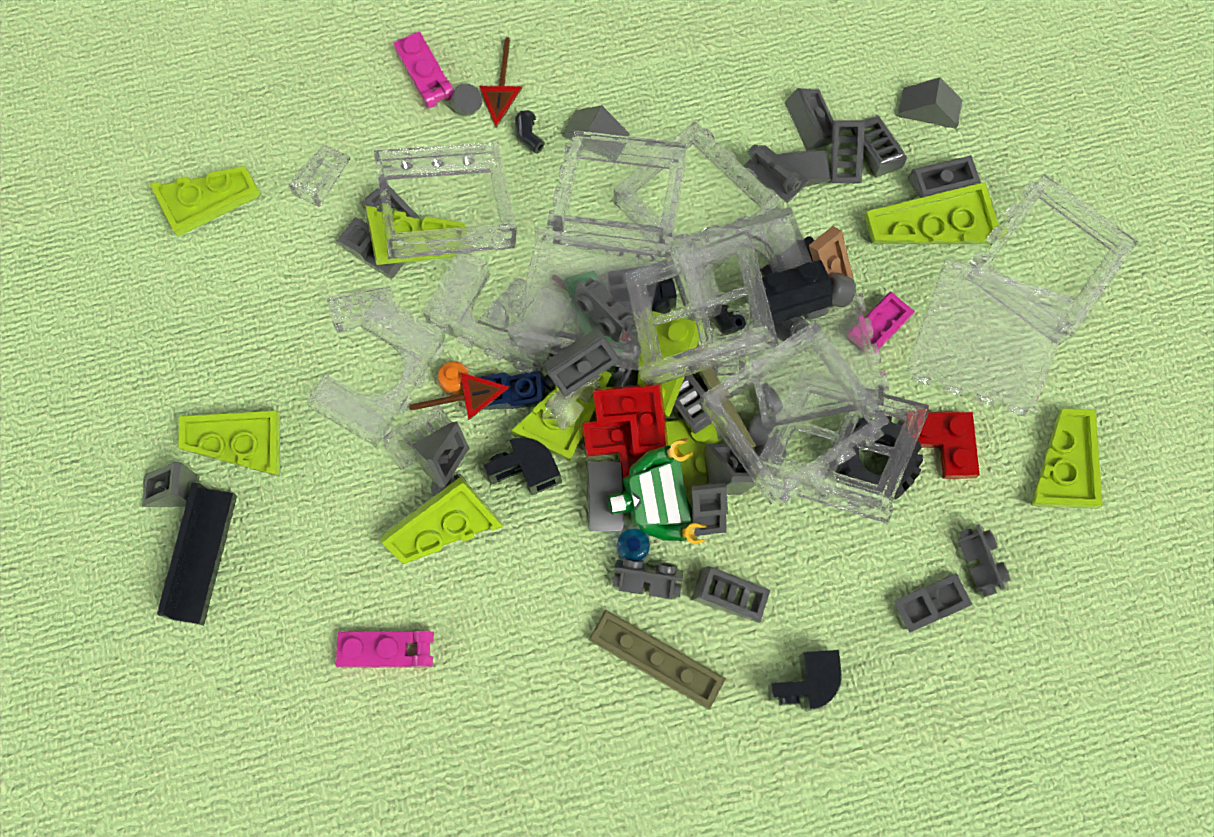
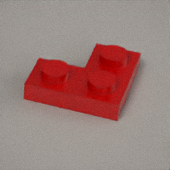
(641, 406)
(610, 439)
(957, 442)

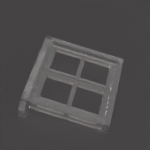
(711, 352)
(843, 491)

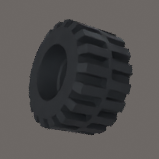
(855, 469)

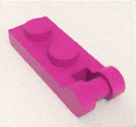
(423, 69)
(383, 649)

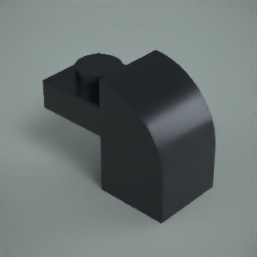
(531, 459)
(819, 684)

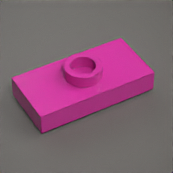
(888, 318)

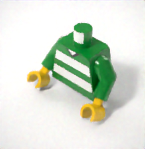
(658, 496)

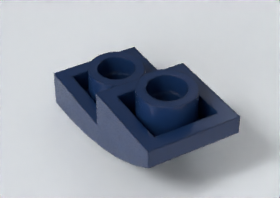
(524, 390)

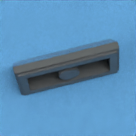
(810, 117)
(944, 176)
(581, 361)

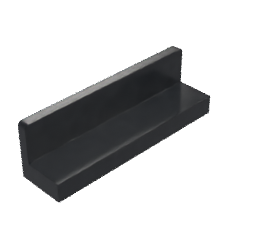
(197, 555)

